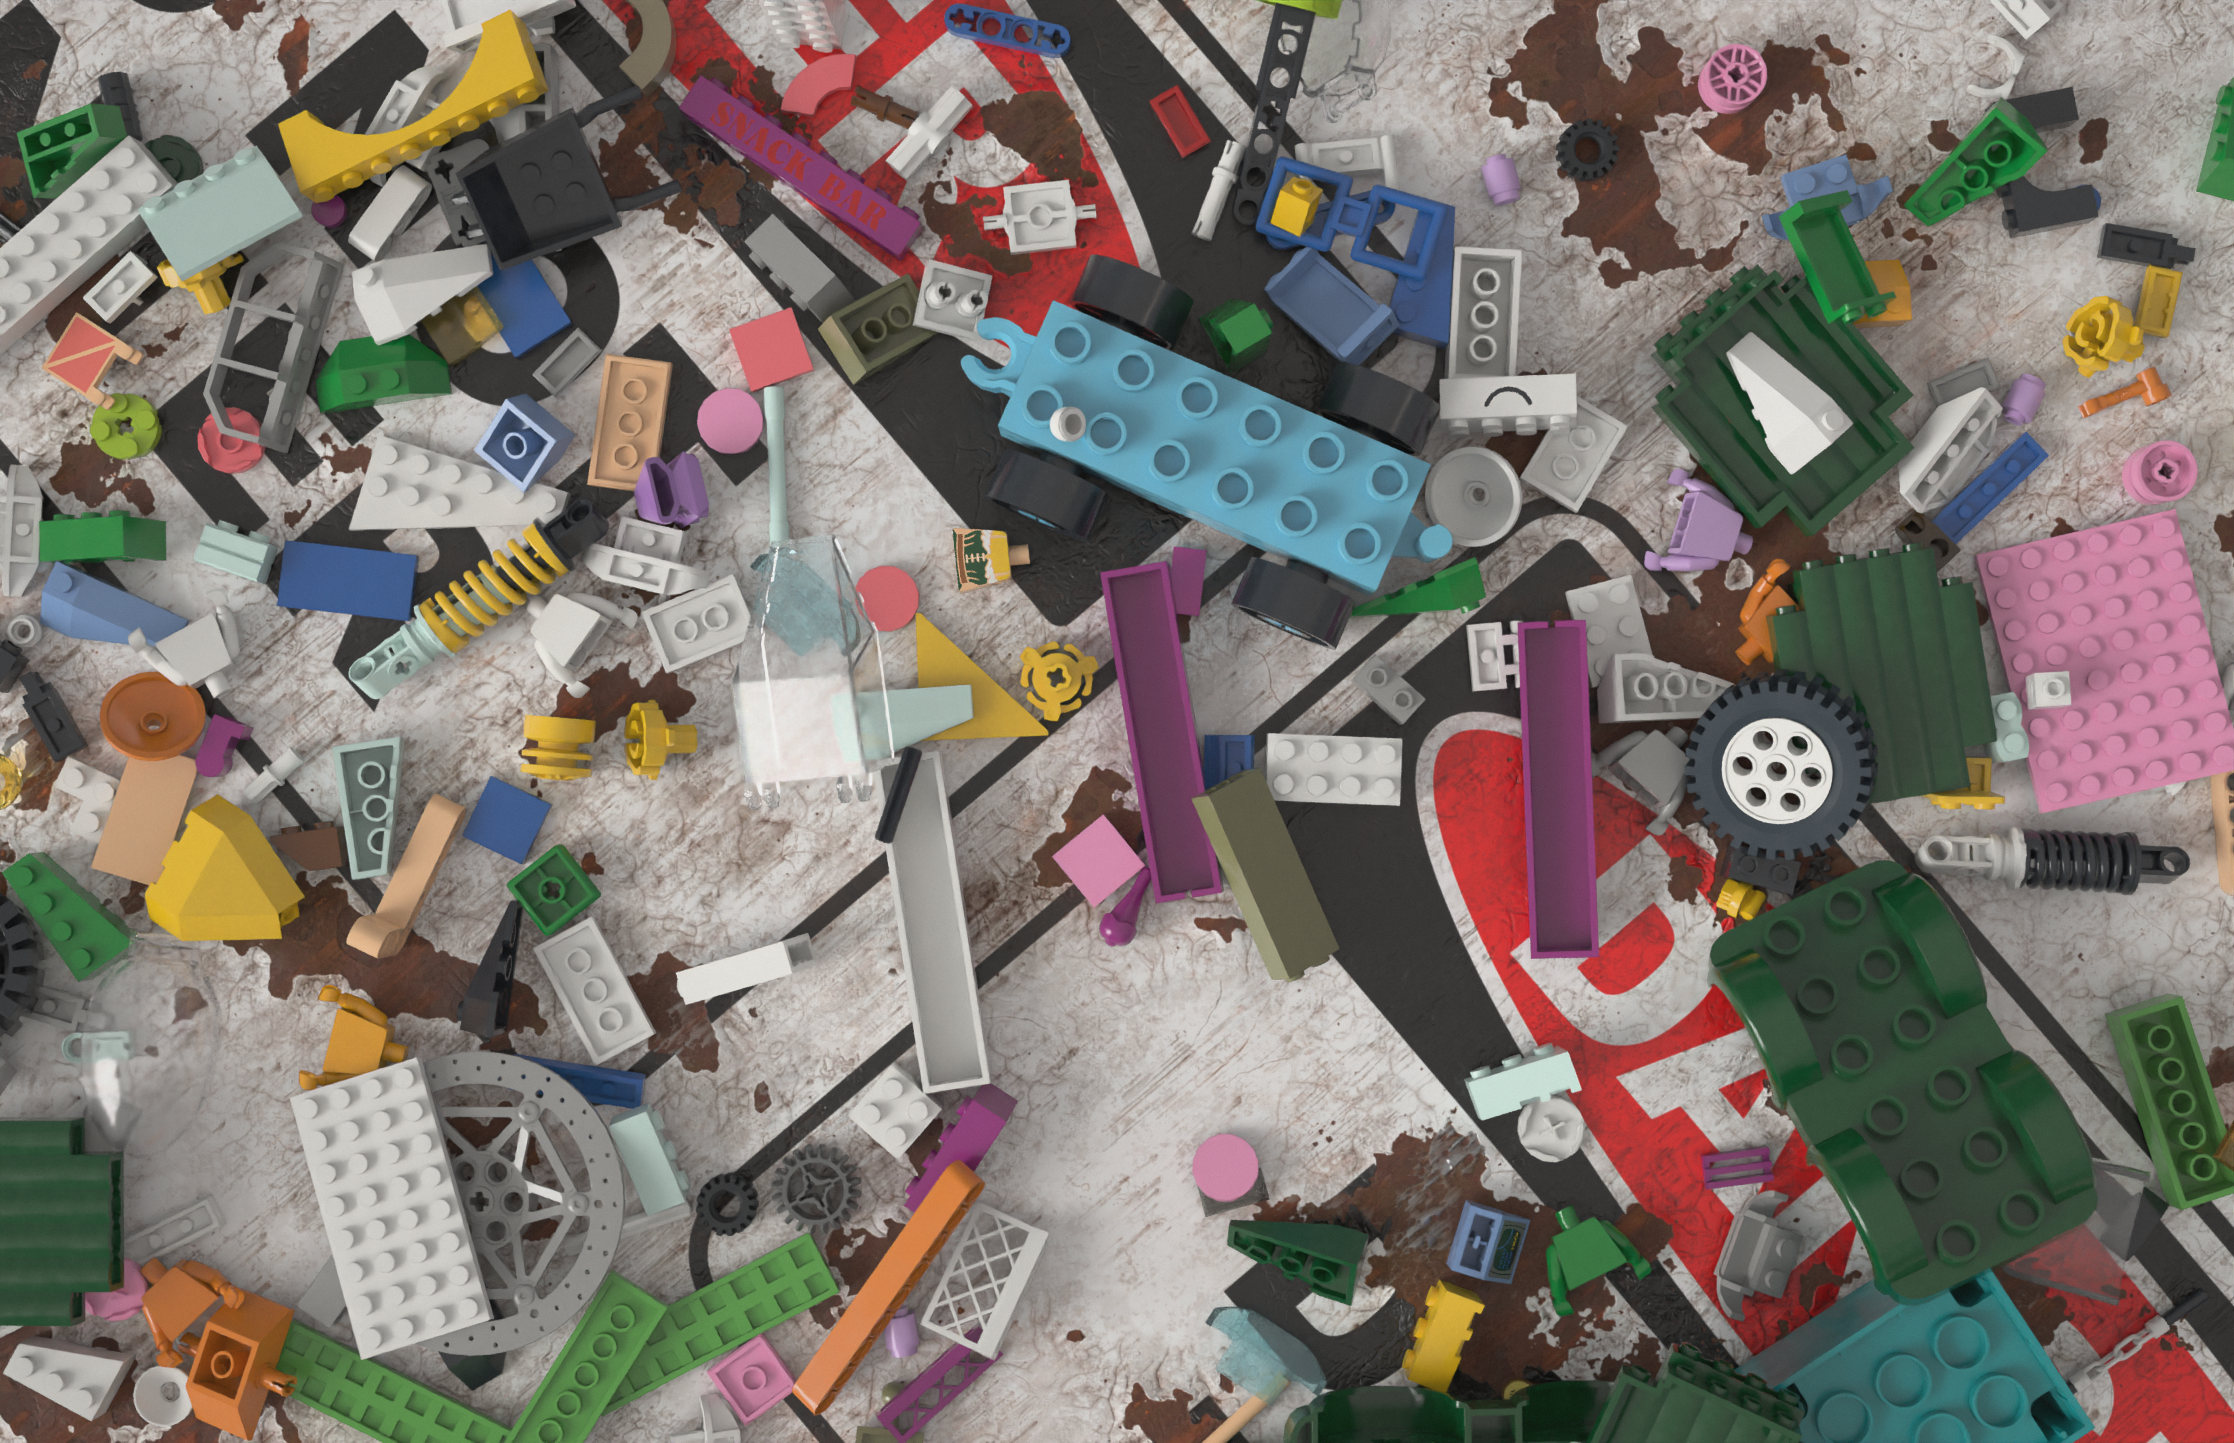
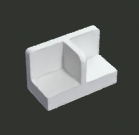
(120, 287)

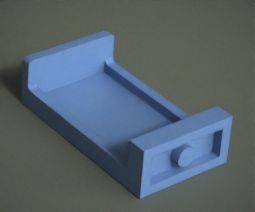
(1330, 307)

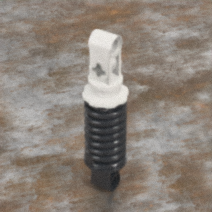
(2056, 860)

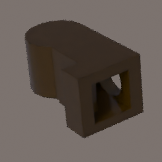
(1919, 528)

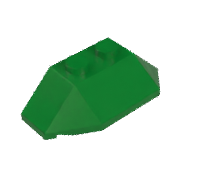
(375, 375)

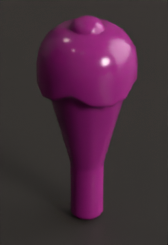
(1120, 924)

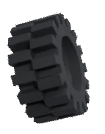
(1605, 142)
(709, 1214)

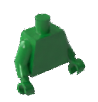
(1586, 1253)

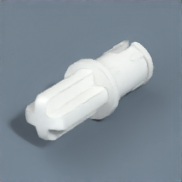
(273, 775)

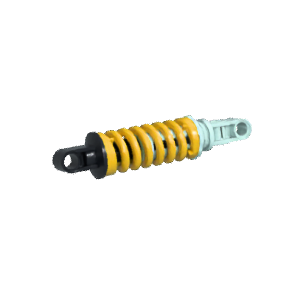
(481, 599)

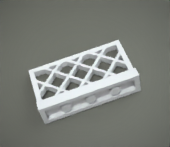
(1014, 1289)

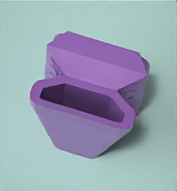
(672, 491)

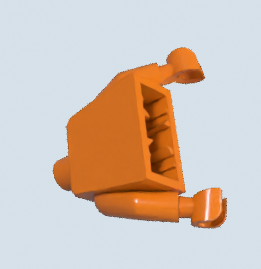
(1762, 602)
(179, 1299)

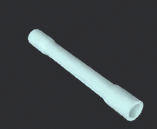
(776, 463)

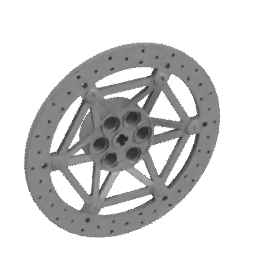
(520, 1180)

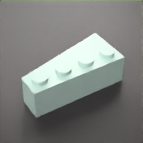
(369, 801)

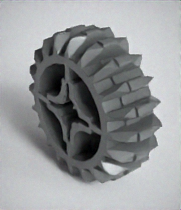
(823, 1203)

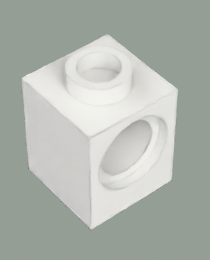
(2048, 690)

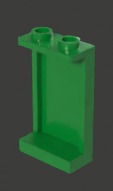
(1833, 259)

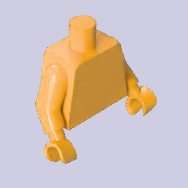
(357, 1043)

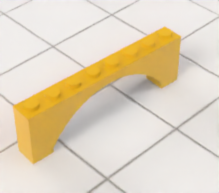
(498, 80)

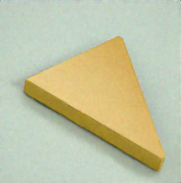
(995, 711)

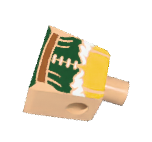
(985, 558)

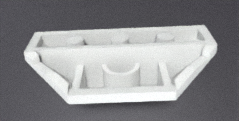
(1948, 449)

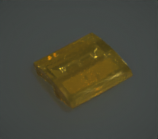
(462, 325)

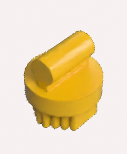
(1740, 899)

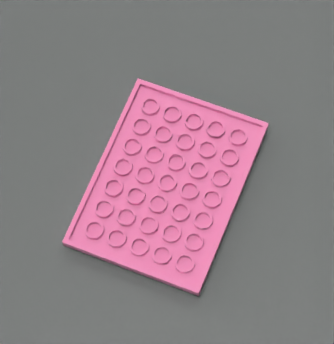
(2140, 663)

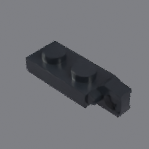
(2142, 247)
(51, 717)

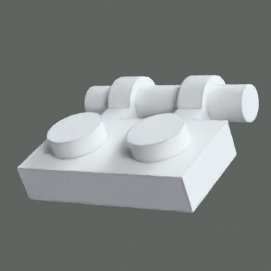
(1487, 655)

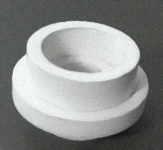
(15, 631)

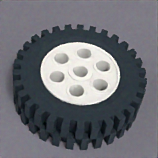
(1785, 709)

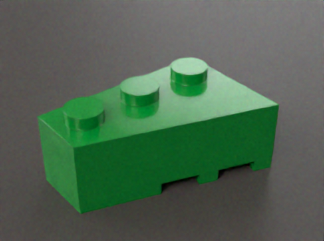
(69, 146)
(2218, 164)

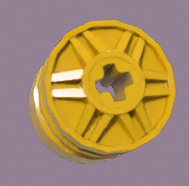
(558, 746)

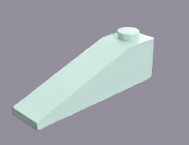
(927, 711)

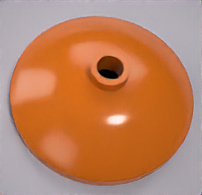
(152, 701)

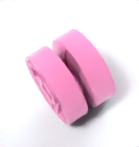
(1731, 64)
(2176, 468)

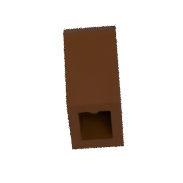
(314, 849)

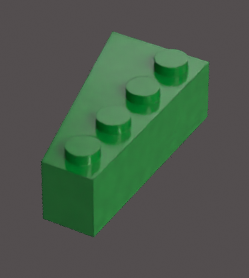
(1238, 332)
(71, 918)

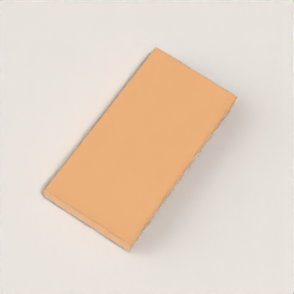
(628, 420)
(145, 817)

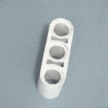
(390, 213)

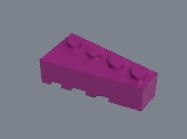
(966, 1141)

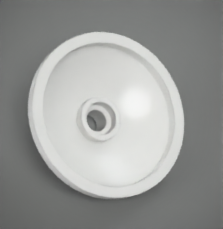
(1454, 500)

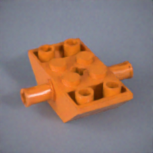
(238, 1363)

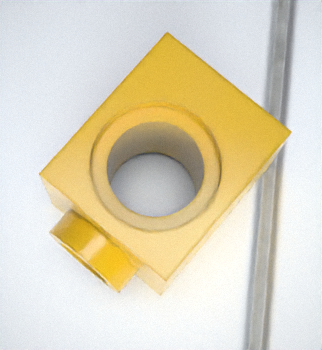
(1296, 206)

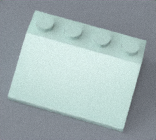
(219, 212)

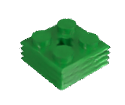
(532, 885)

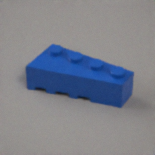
(1424, 305)

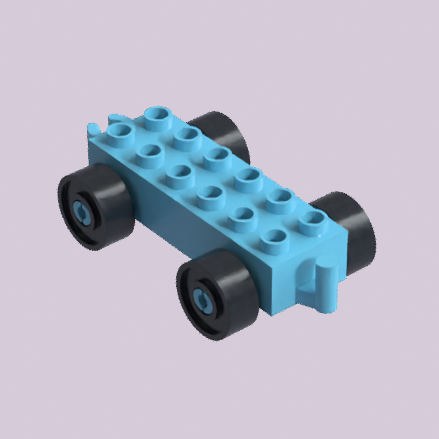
(1298, 484)

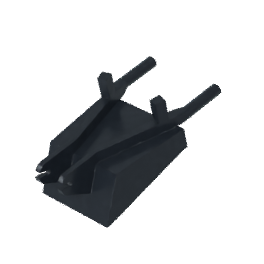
(547, 188)

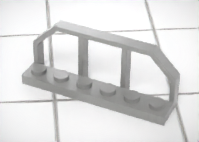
(300, 350)

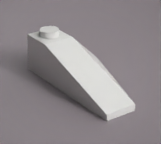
(1791, 408)

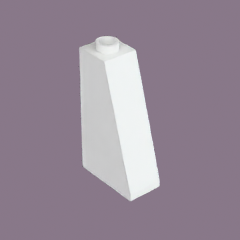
(746, 969)

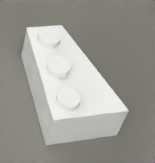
(70, 1374)

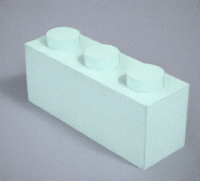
(649, 1158)

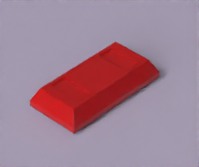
(1180, 121)

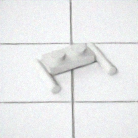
(1353, 157)

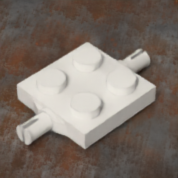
(1039, 217)

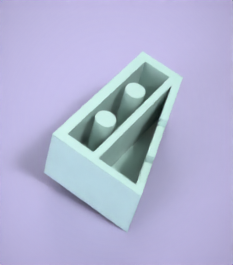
(1521, 1081)

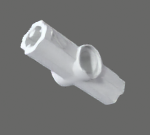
(929, 133)

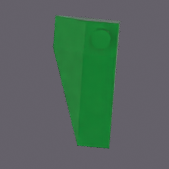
(1989, 156)
(1442, 592)

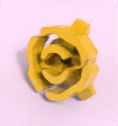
(205, 284)
(2106, 339)
(1043, 671)
(655, 739)

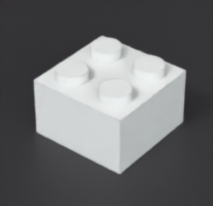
(896, 1110)

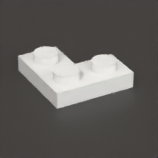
(97, 792)

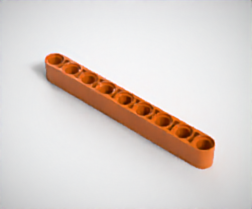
(888, 1287)

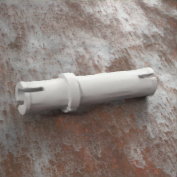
(1217, 195)

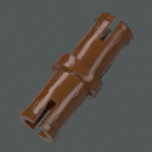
(884, 107)

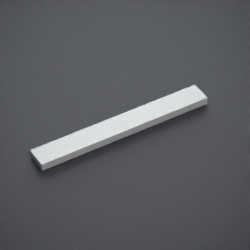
(167, 1235)

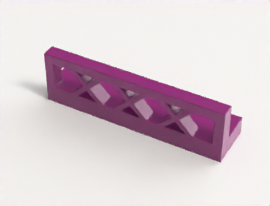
(927, 1379)

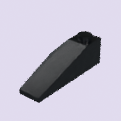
(490, 991)

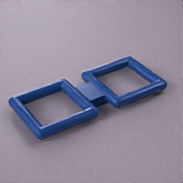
(1353, 217)

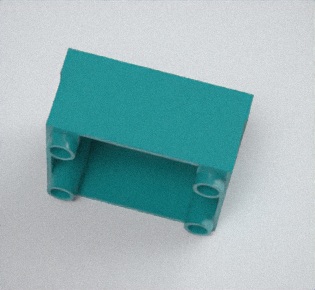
(1923, 1372)

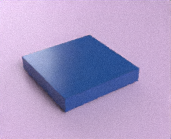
(507, 820)

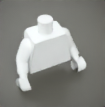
(570, 630)
(197, 652)

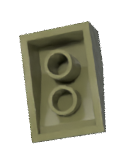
(875, 329)

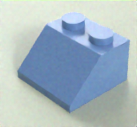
(524, 441)

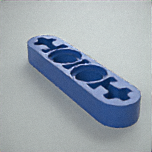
(1009, 24)

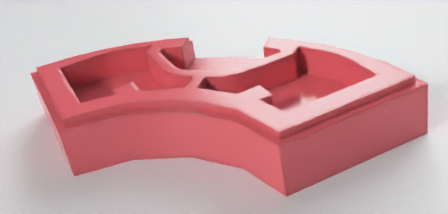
(818, 82)

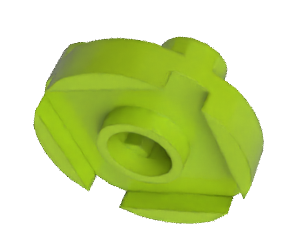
(107, 428)

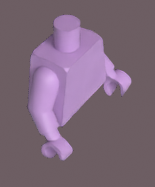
(1704, 529)

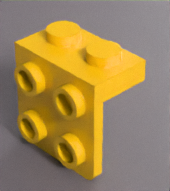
(1977, 795)

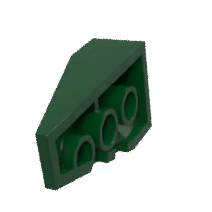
(1318, 1254)

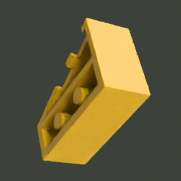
(1441, 1335)

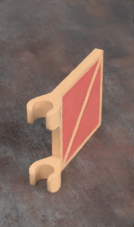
(85, 357)

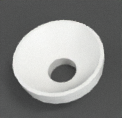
(151, 1401)

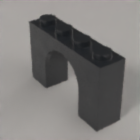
(2037, 210)

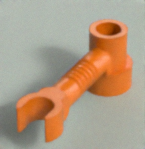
(2148, 386)

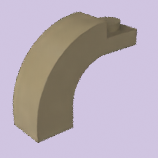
(657, 48)

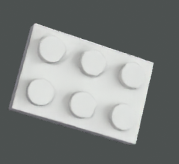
(1570, 463)
(1612, 622)
(698, 623)

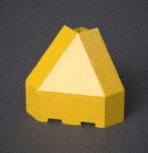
(222, 880)

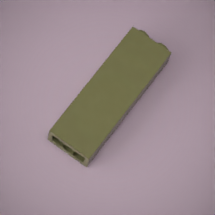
(1266, 874)

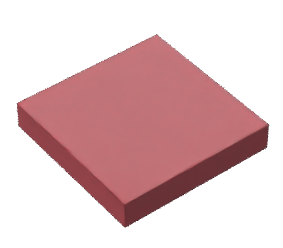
(771, 350)

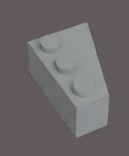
(798, 269)

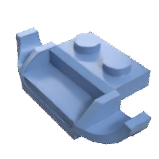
(1825, 179)

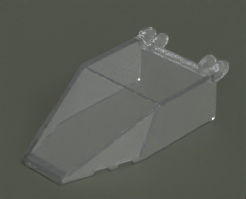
(810, 677)

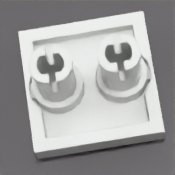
(952, 300)

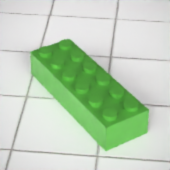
(2172, 1098)

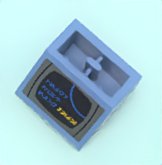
(1487, 1243)

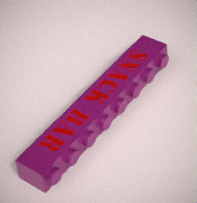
(800, 167)

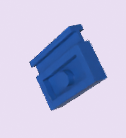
(1227, 756)

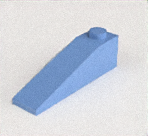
(100, 611)

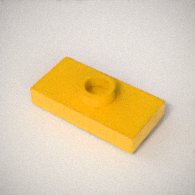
(2158, 301)

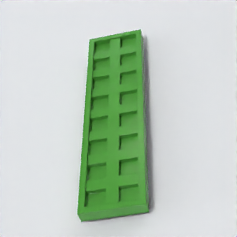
(729, 1314)
(376, 1395)

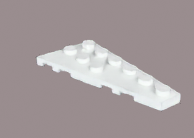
(435, 491)

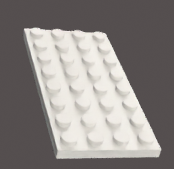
(391, 1208)

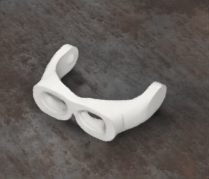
(2016, 59)

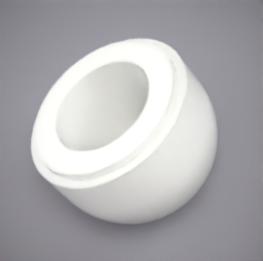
(1068, 424)

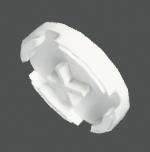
(1551, 1129)

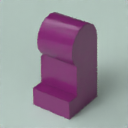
(219, 745)

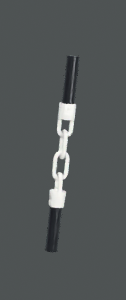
(2155, 1327)

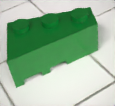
(101, 538)

